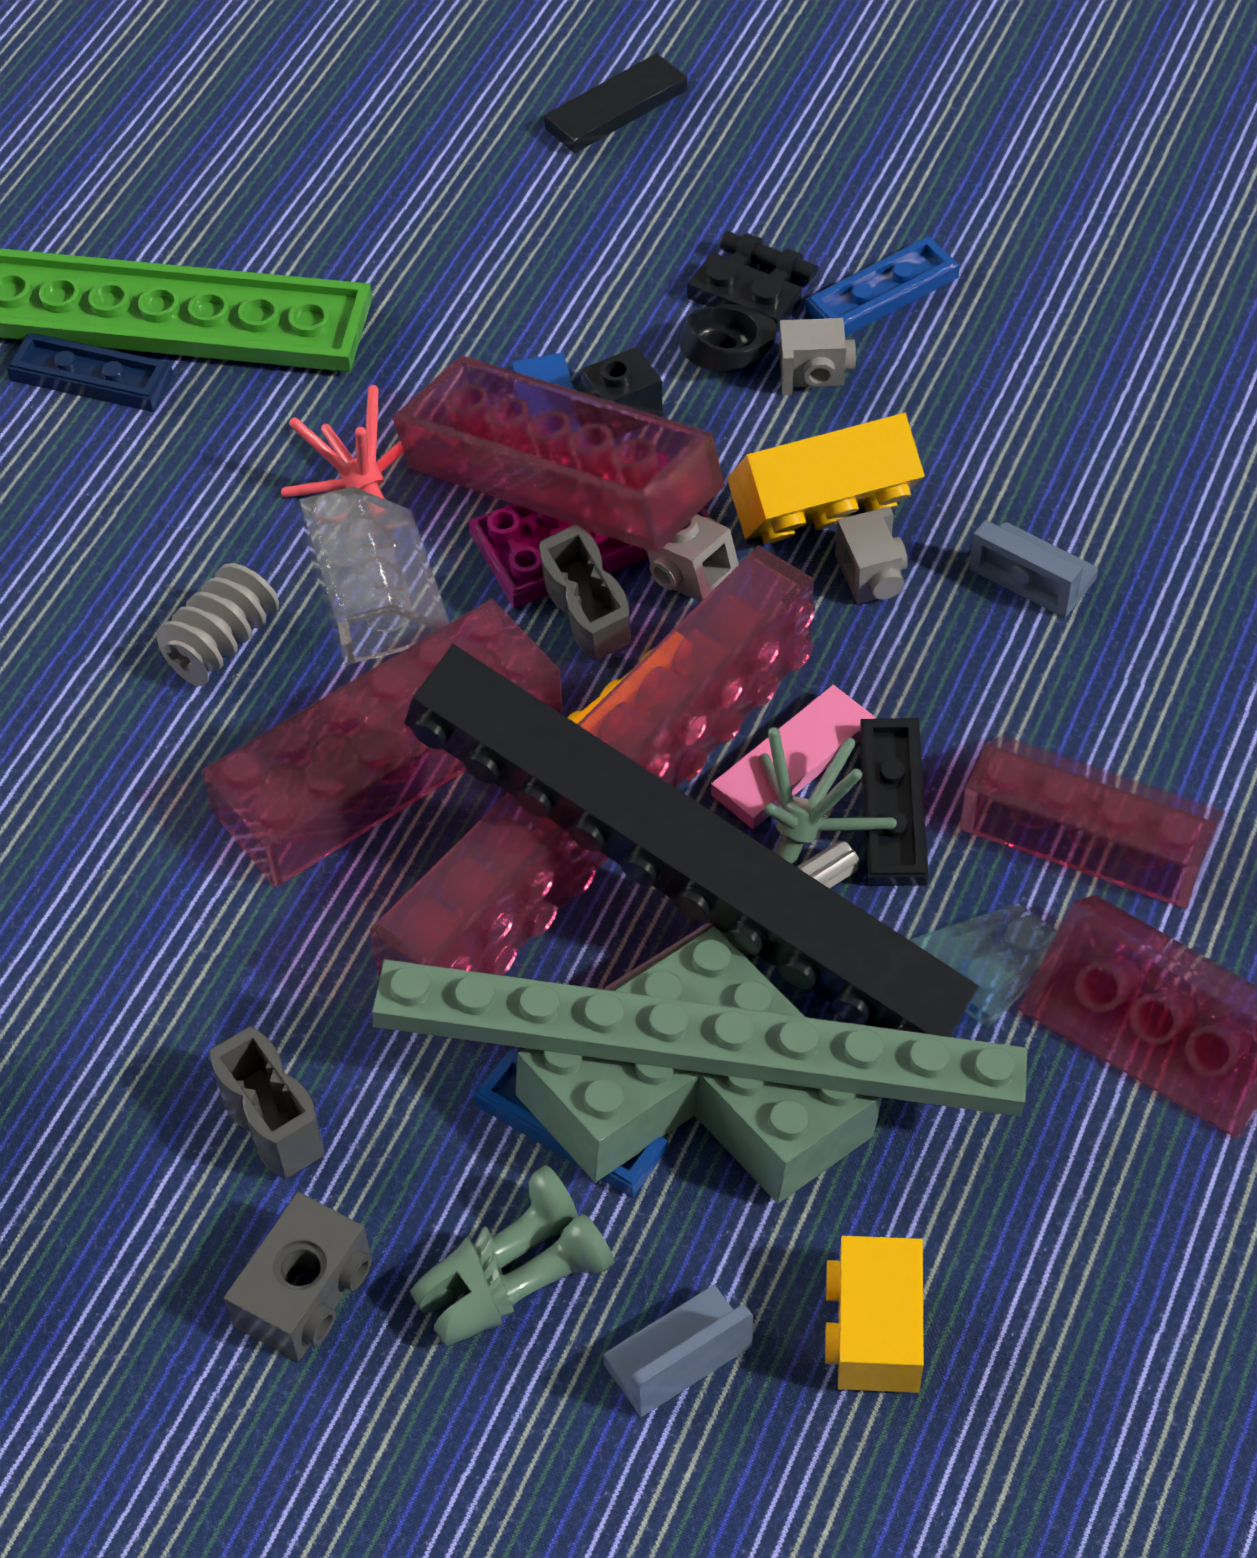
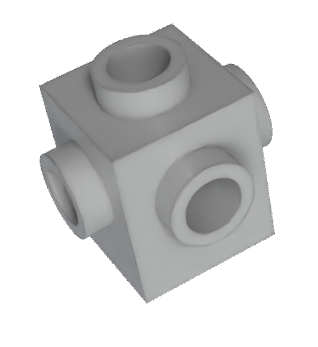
(695, 558)

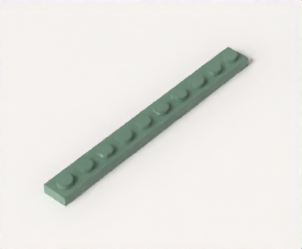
(701, 1037)

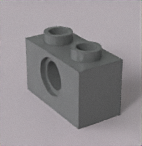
(301, 1241)

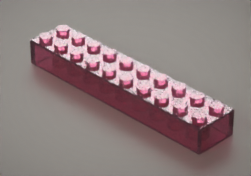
(664, 715)

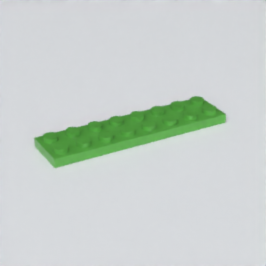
(183, 309)

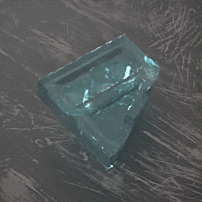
(996, 953)

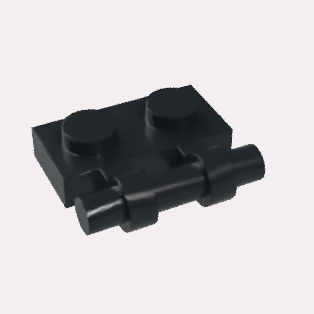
(737, 283)

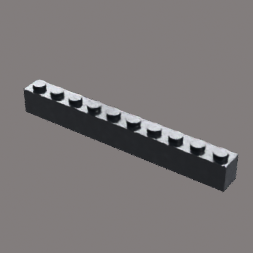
(684, 850)

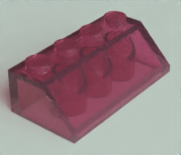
(1090, 819)
(1152, 1011)

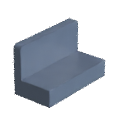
(1030, 567)
(679, 1349)

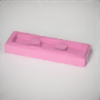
(809, 746)

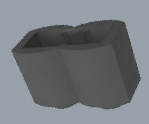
(585, 592)
(267, 1102)

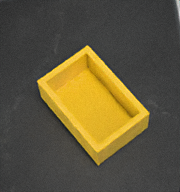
(825, 478)

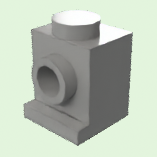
(814, 353)
(870, 555)

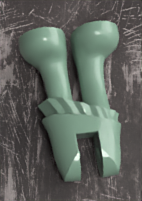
(480, 1264)

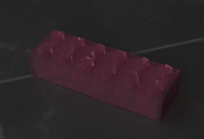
(560, 452)
(352, 756)

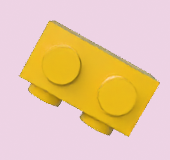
(878, 1314)

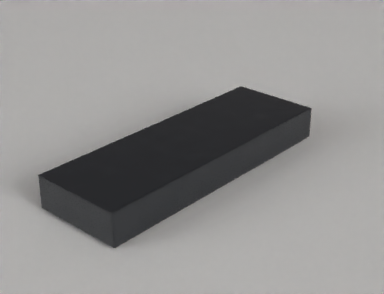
(615, 103)
(894, 789)

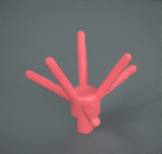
(357, 472)

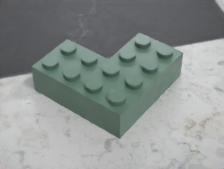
(616, 1108)

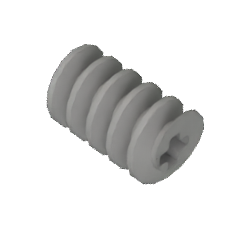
(216, 622)

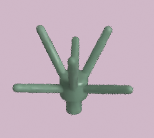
(803, 818)

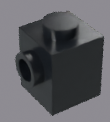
(625, 381)

